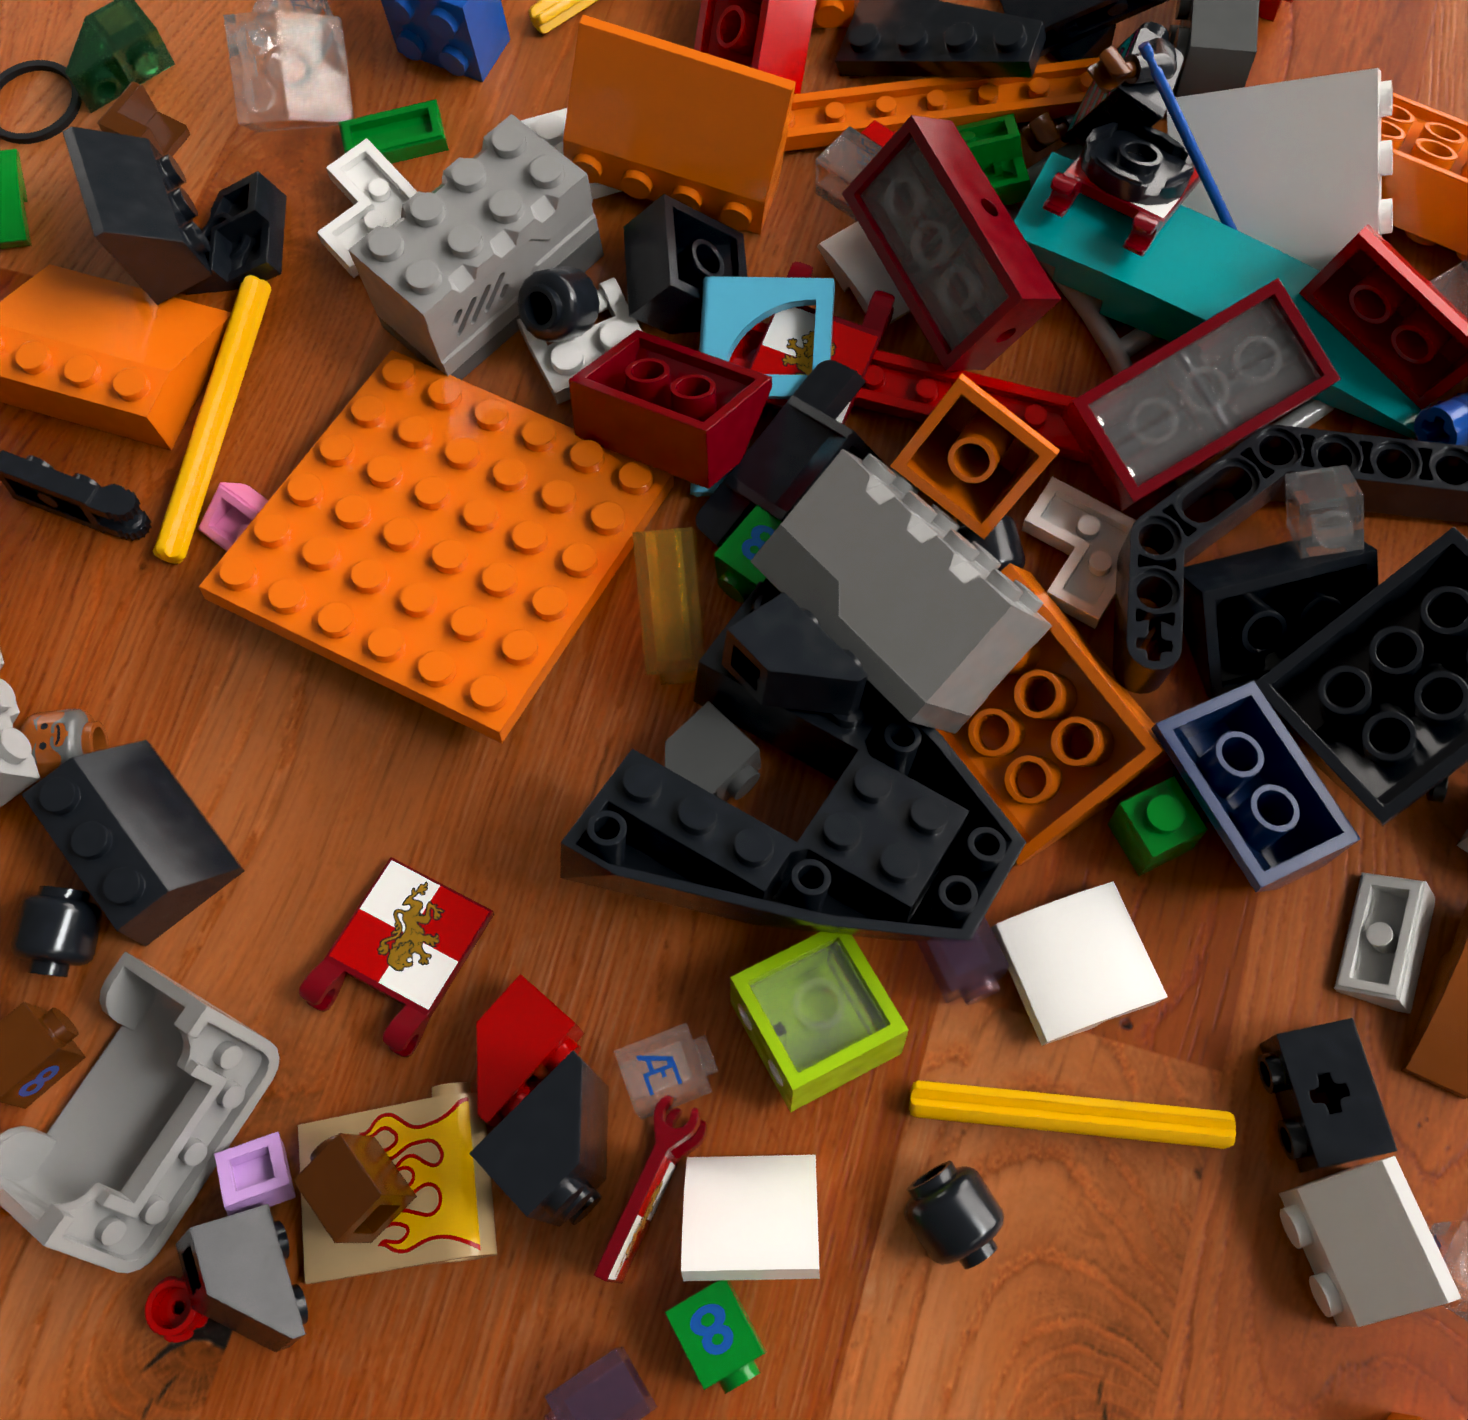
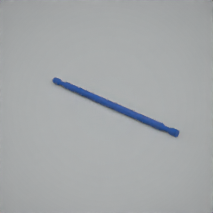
(1186, 135)

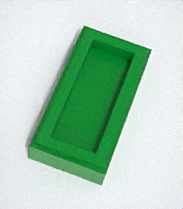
(399, 132)

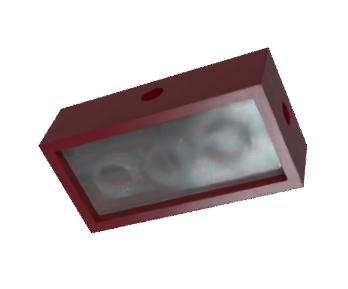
(949, 244)
(1199, 395)

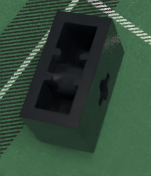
(1331, 1061)

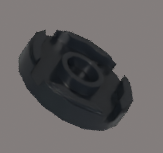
(1133, 174)

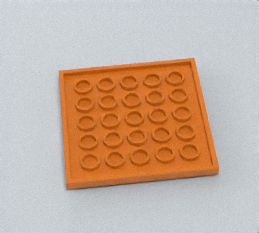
(440, 543)

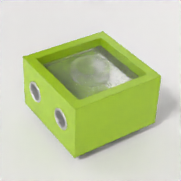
(817, 1016)

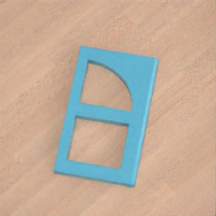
(739, 303)

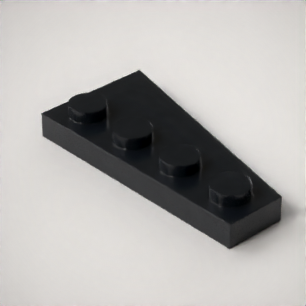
(938, 41)

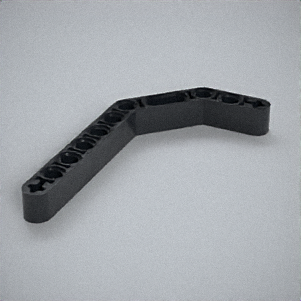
(1392, 473)

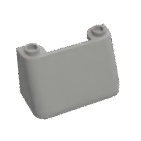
(139, 1126)

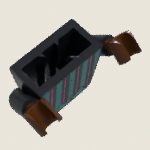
(1119, 91)

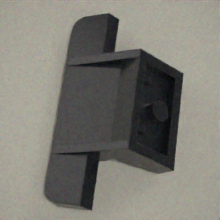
(788, 453)

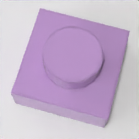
(254, 1174)

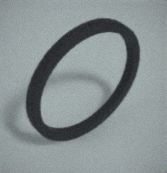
(57, 127)

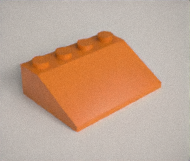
(676, 124)
(1428, 174)
(106, 354)
(1056, 734)

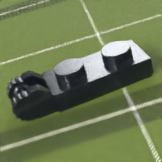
(75, 497)

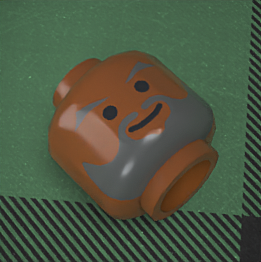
(62, 735)

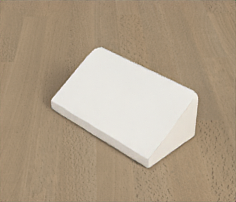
(1386, 941)

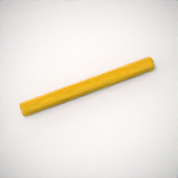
(212, 421)

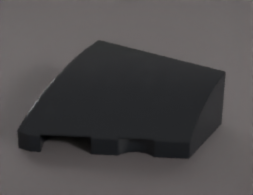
(244, 234)

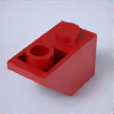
(519, 1047)

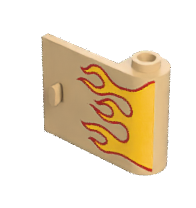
(431, 1150)

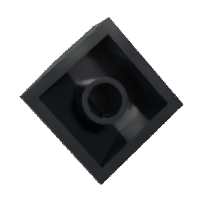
(668, 258)

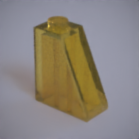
(670, 602)

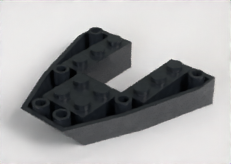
(891, 855)

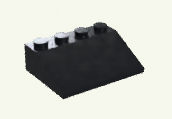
(1386, 685)

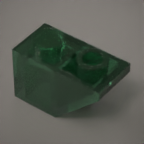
(113, 50)

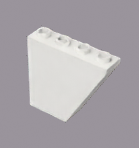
(1296, 160)

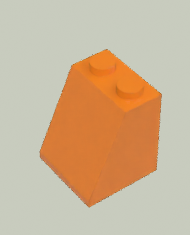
(974, 457)

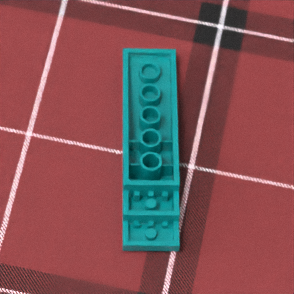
(1189, 277)

